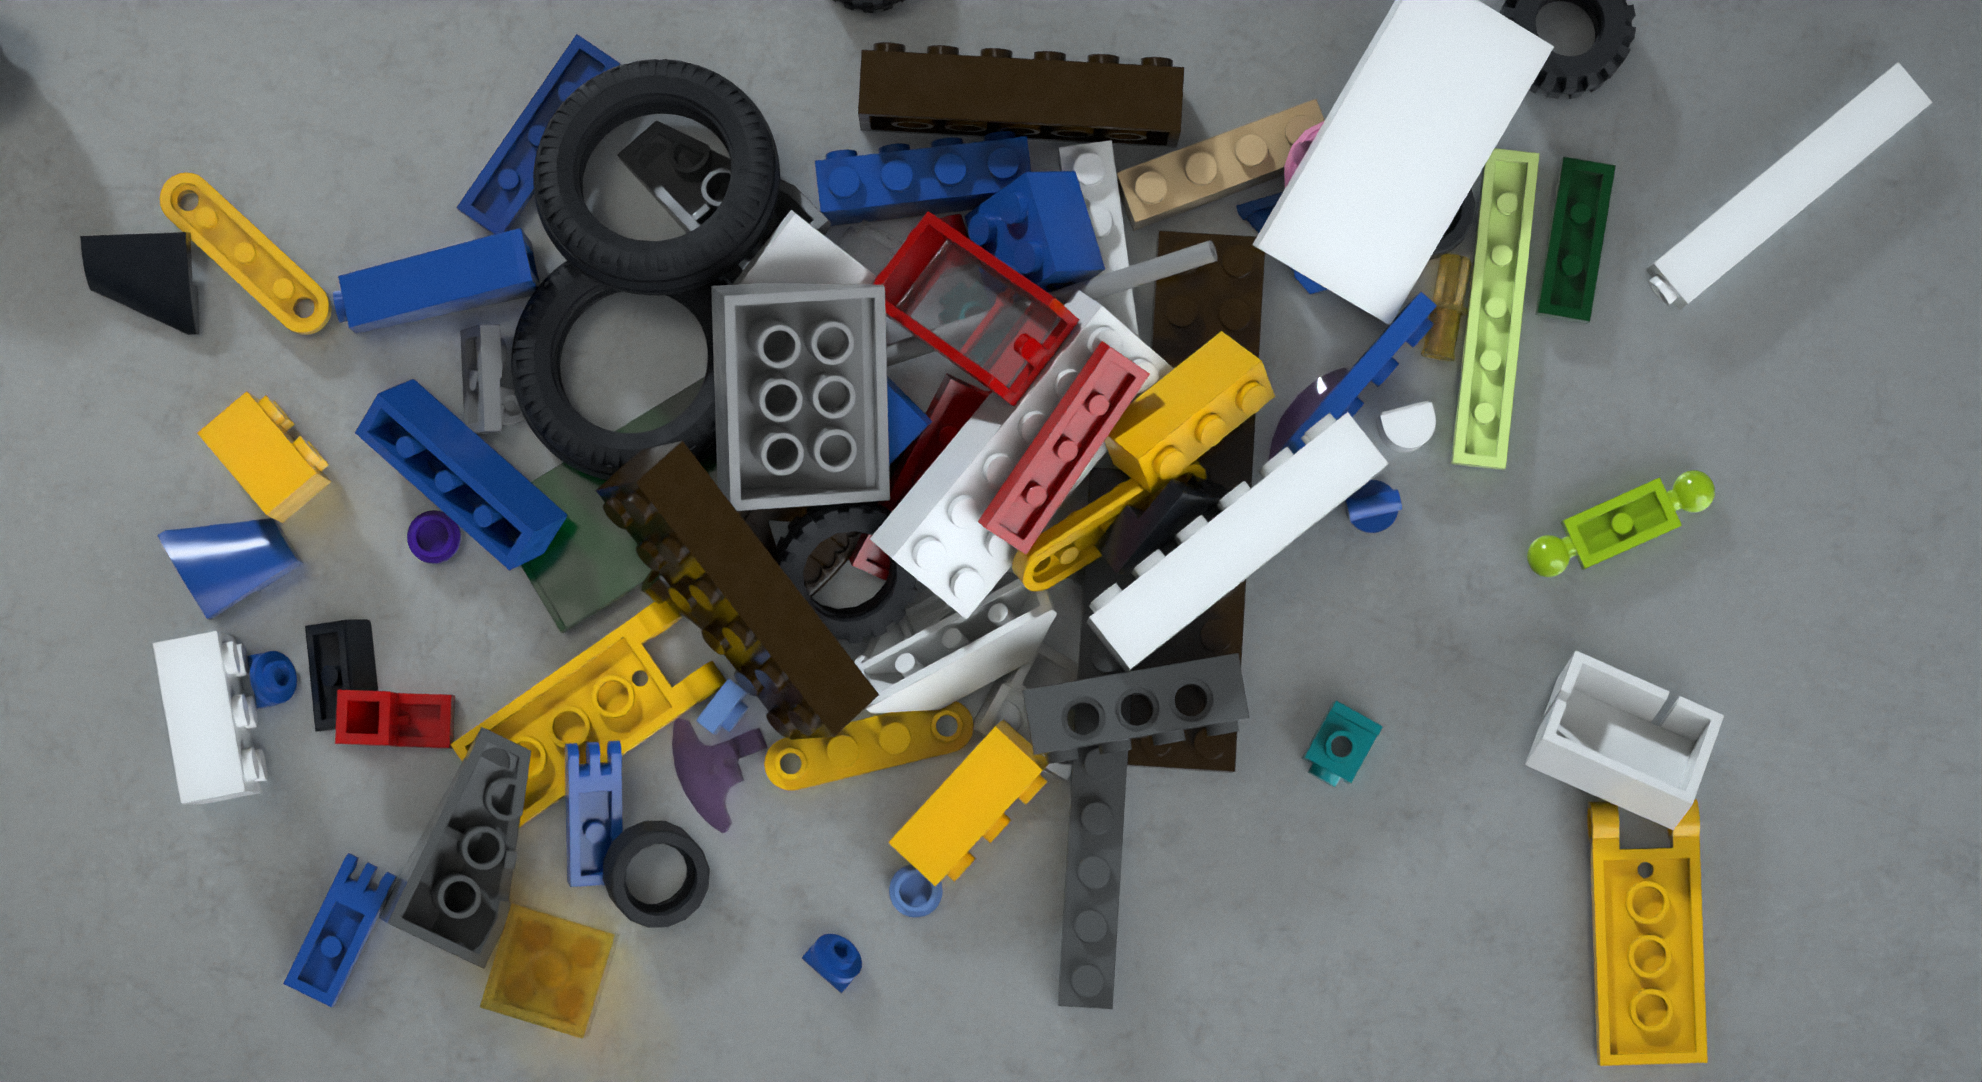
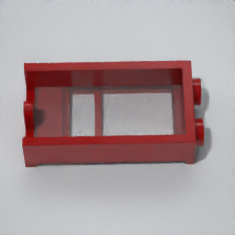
(973, 308)

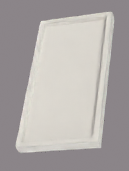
(1402, 149)

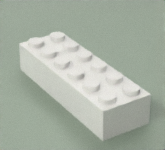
(937, 525)
(1236, 542)

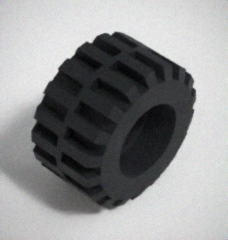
(1589, 70)

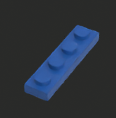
(507, 178)
(1373, 366)

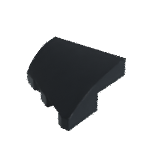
(146, 275)
(1141, 532)

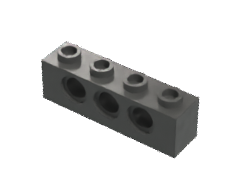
(1216, 677)

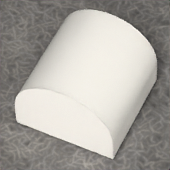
(1407, 427)

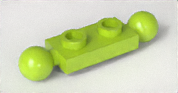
(1621, 523)

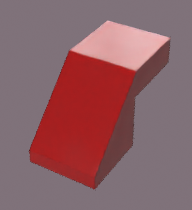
(394, 719)

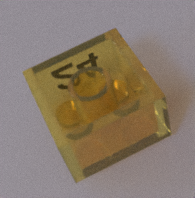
(549, 970)

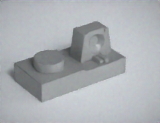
(484, 400)

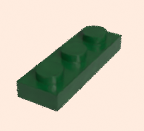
(1575, 240)

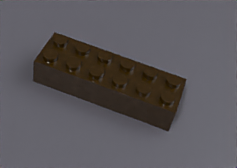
(1029, 97)
(736, 592)

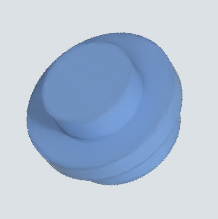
(914, 893)

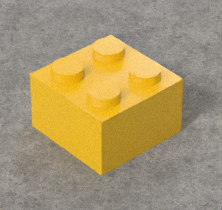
(264, 456)

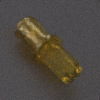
(1449, 298)

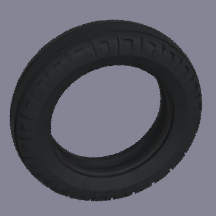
(639, 91)
(540, 389)

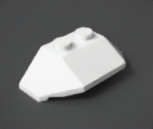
(942, 656)

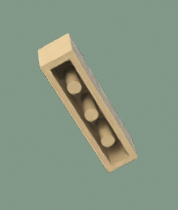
(1213, 166)

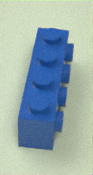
(915, 181)
(461, 474)

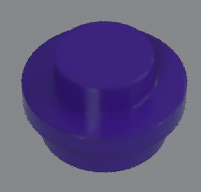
(433, 537)

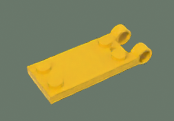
(595, 702)
(1647, 944)

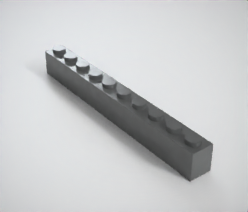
(1094, 812)

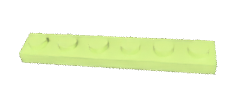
(1495, 309)

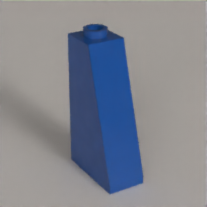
(438, 282)

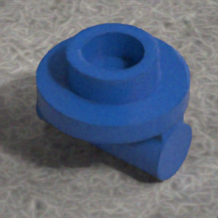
(1373, 507)
(271, 678)
(834, 960)

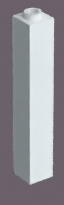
(1787, 187)

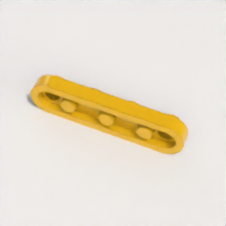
(245, 253)
(1072, 541)
(869, 747)

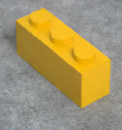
(1188, 412)
(971, 804)

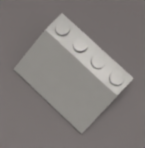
(800, 394)

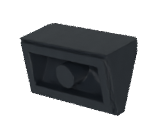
(338, 659)

